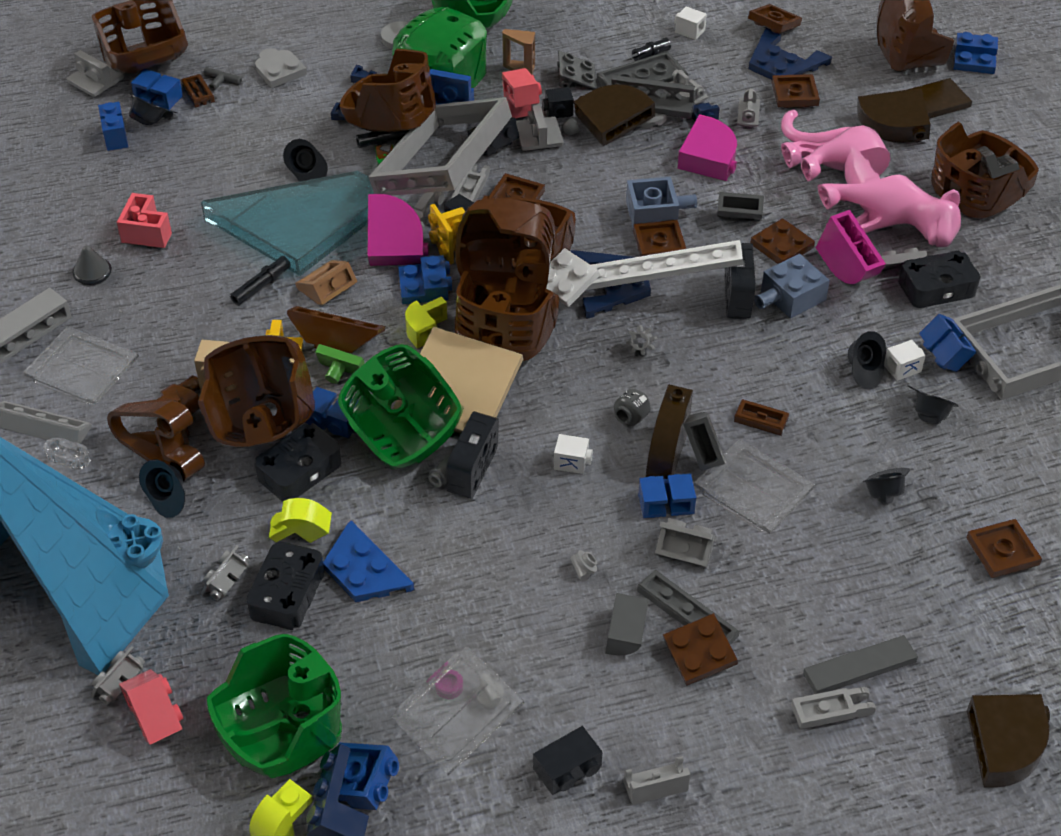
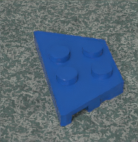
(362, 567)

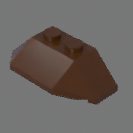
(333, 330)

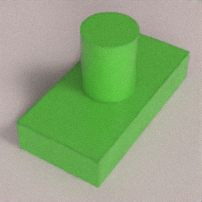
(338, 362)

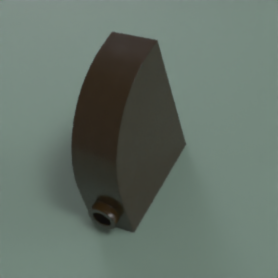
(613, 111)
(895, 115)
(669, 432)
(1008, 736)

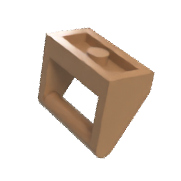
(524, 38)
(327, 281)

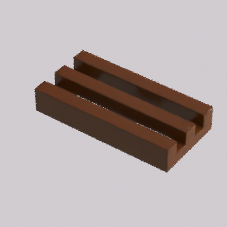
(200, 99)
(760, 420)

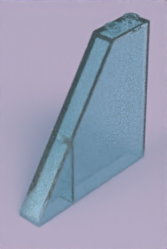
(296, 218)

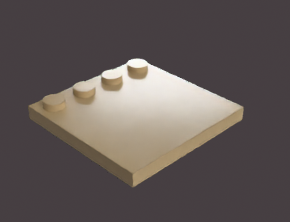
(474, 371)

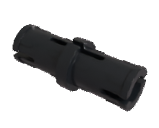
(651, 49)

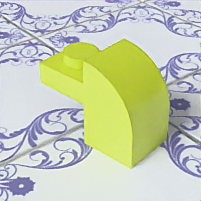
(423, 318)
(301, 517)
(277, 813)

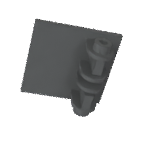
(575, 70)

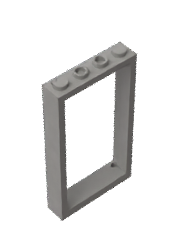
(491, 114)
(1000, 315)

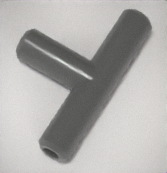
(220, 77)

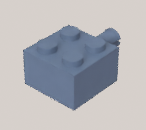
(655, 200)
(793, 286)

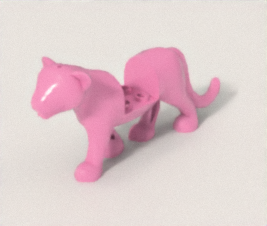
(863, 159)

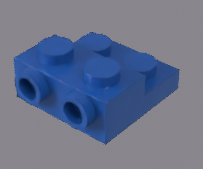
(975, 53)
(451, 87)
(425, 280)
(367, 775)

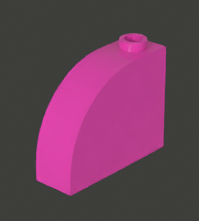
(709, 149)
(394, 232)
(849, 250)

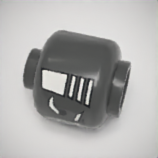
(631, 407)

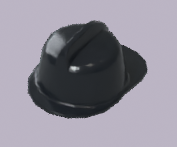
(144, 112)
(304, 160)
(867, 359)
(932, 408)
(887, 484)
(163, 487)

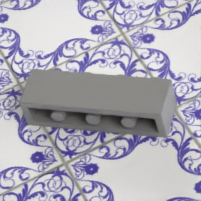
(31, 322)

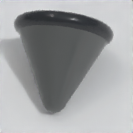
(91, 267)

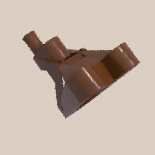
(172, 431)

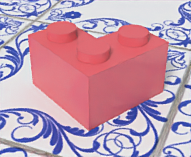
(521, 91)
(142, 223)
(151, 705)

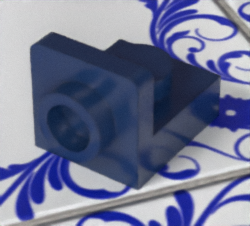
(706, 110)

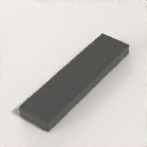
(679, 603)
(860, 665)

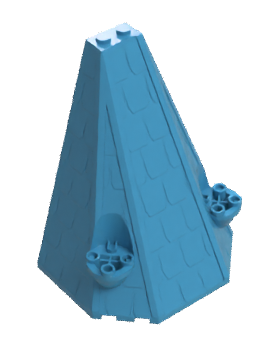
(86, 553)

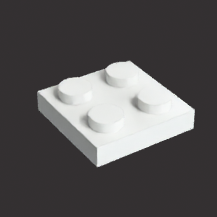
(570, 276)

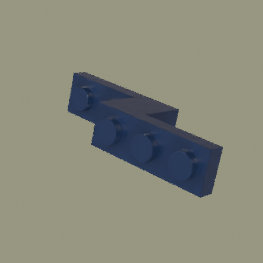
(327, 815)

